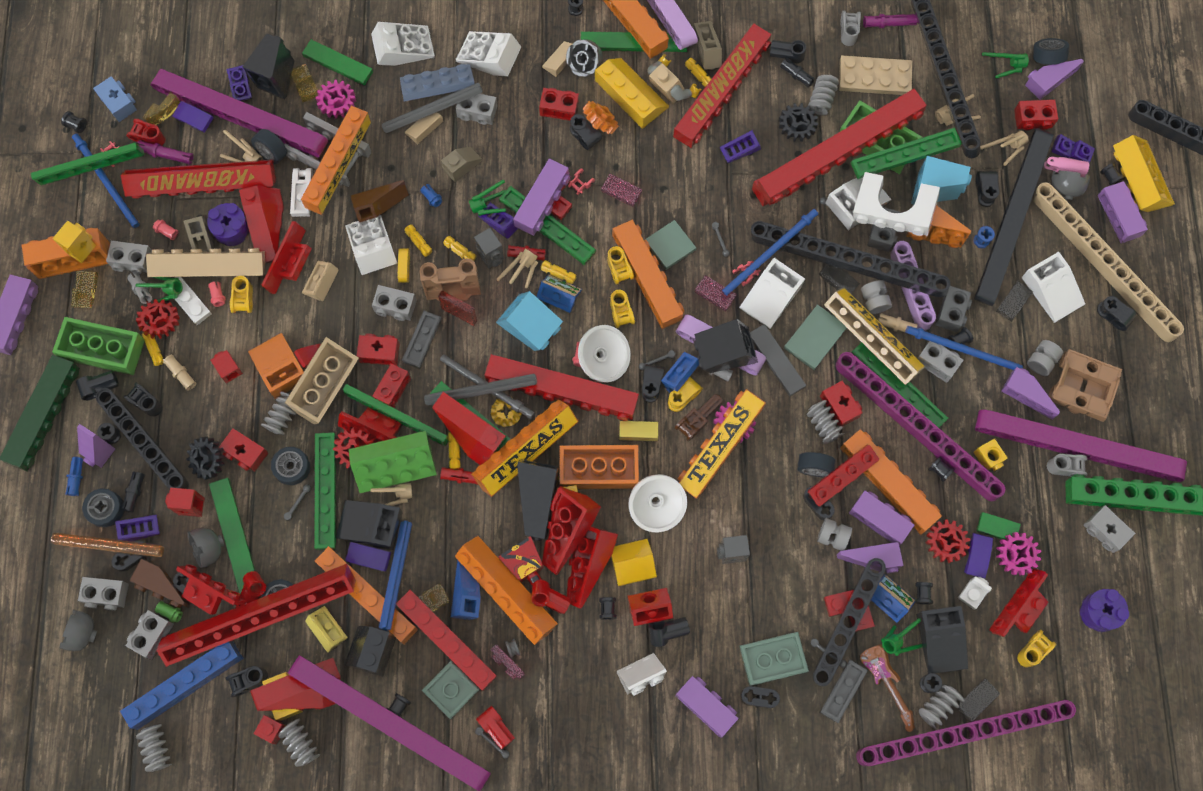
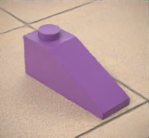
(1051, 76)
(1028, 391)
(93, 447)
(889, 553)

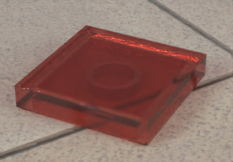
(457, 308)

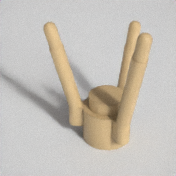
(943, 114)
(1015, 140)
(249, 155)
(526, 259)
(402, 490)

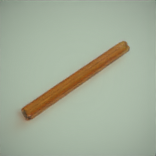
(107, 544)

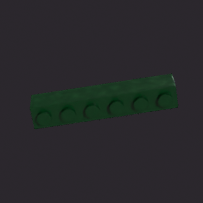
(39, 413)

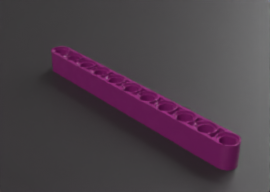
(239, 112)
(923, 435)
(1075, 443)
(389, 723)
(975, 729)

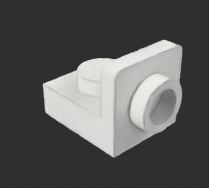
(974, 592)

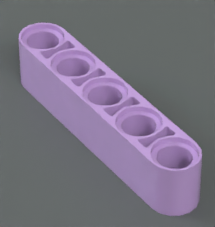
(674, 22)
(917, 311)
(691, 326)

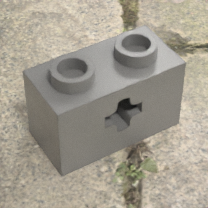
(1118, 531)

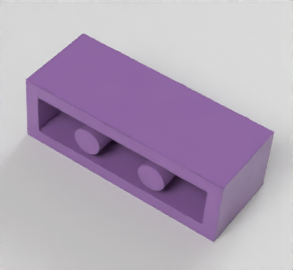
(1122, 212)
(881, 518)
(707, 706)

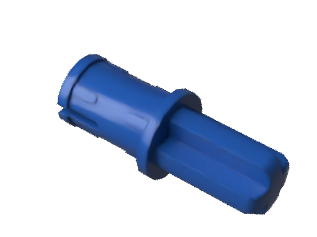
(74, 477)

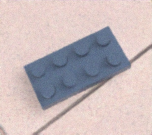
(436, 82)

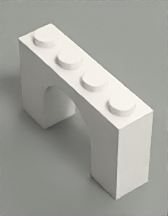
(915, 220)

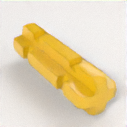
(697, 71)
(418, 240)
(458, 248)
(558, 272)
(153, 349)
(454, 452)

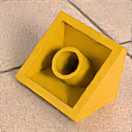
(633, 562)

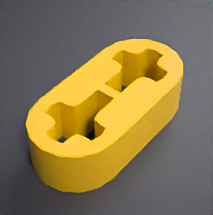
(403, 265)

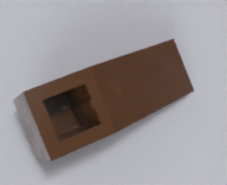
(378, 200)
(157, 580)

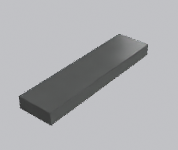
(777, 360)

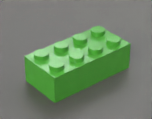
(896, 138)
(99, 345)
(392, 461)

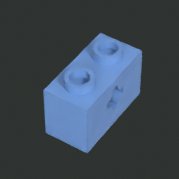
(115, 99)

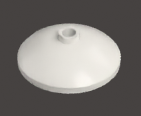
(613, 353)
(663, 513)

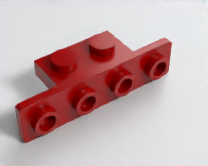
(288, 259)
(379, 425)
(843, 475)
(206, 592)
(1023, 607)

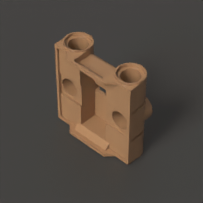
(457, 281)
(1099, 390)

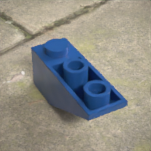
(466, 595)

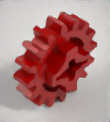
(157, 318)
(355, 439)
(950, 533)

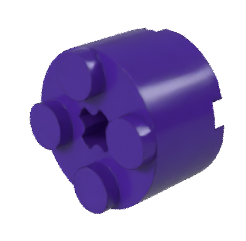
(228, 224)
(1115, 610)

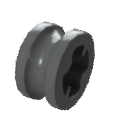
(512, 648)

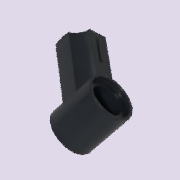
(787, 50)
(89, 385)
(663, 631)

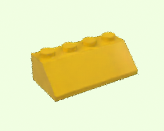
(630, 91)
(1142, 174)

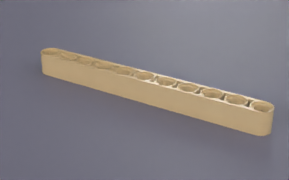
(1110, 270)

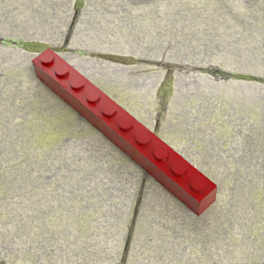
(841, 146)
(256, 615)

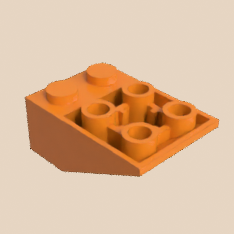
(944, 230)
(277, 365)

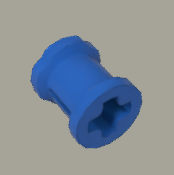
(984, 237)

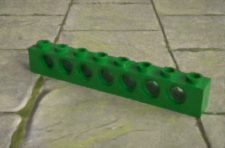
(1078, 495)

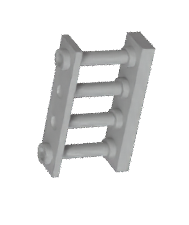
(328, 131)

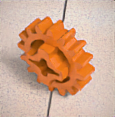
(600, 117)

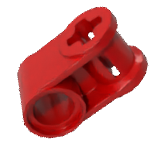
(145, 132)

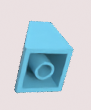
(949, 176)
(530, 321)

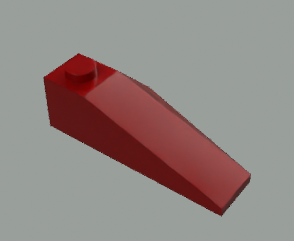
(263, 215)
(471, 432)
(570, 521)
(588, 563)
(293, 694)

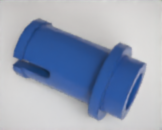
(433, 198)

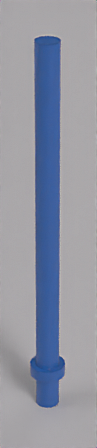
(82, 145)
(805, 220)
(920, 333)

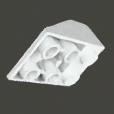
(401, 43)
(489, 52)
(844, 198)
(371, 245)
(1054, 287)
(772, 293)
(641, 673)

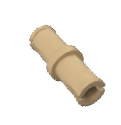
(895, 323)
(179, 372)

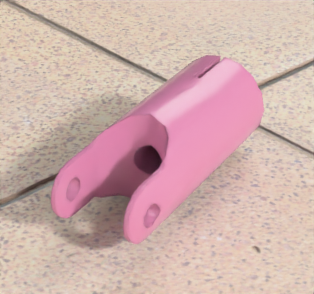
(1067, 164)

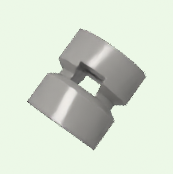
(876, 297)
(1044, 358)
(841, 537)

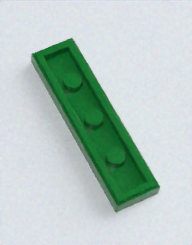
(337, 62)

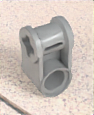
(850, 25)
(1070, 465)

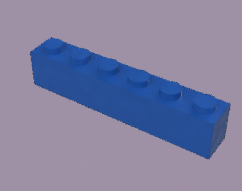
(181, 685)

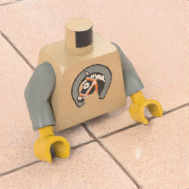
(668, 83)

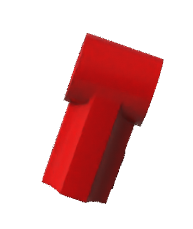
(253, 587)
(545, 596)
(493, 724)

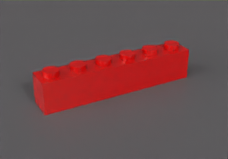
(446, 640)

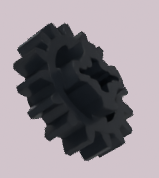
(792, 117)
(205, 457)

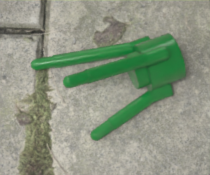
(1017, 61)
(478, 204)
(171, 287)
(893, 643)

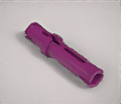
(889, 20)
(157, 150)

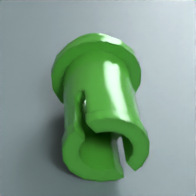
(169, 612)

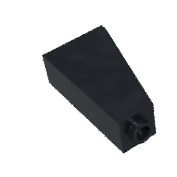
(537, 491)

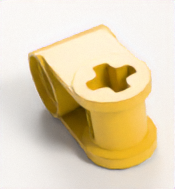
(619, 268)
(241, 299)
(621, 312)
(687, 393)
(1038, 647)

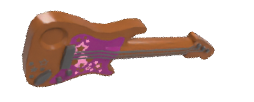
(878, 663)

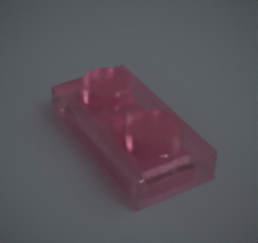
(621, 190)
(713, 293)
(500, 657)

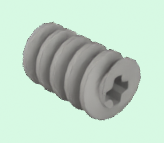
(823, 94)
(278, 416)
(824, 422)
(939, 705)
(298, 744)
(152, 748)

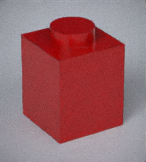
(226, 366)
(269, 729)

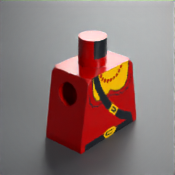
(523, 561)

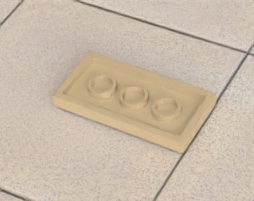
(875, 75)

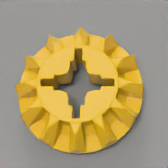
(499, 418)

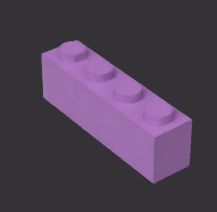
(541, 197)
(14, 308)

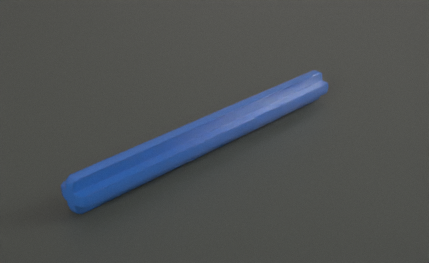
(395, 576)

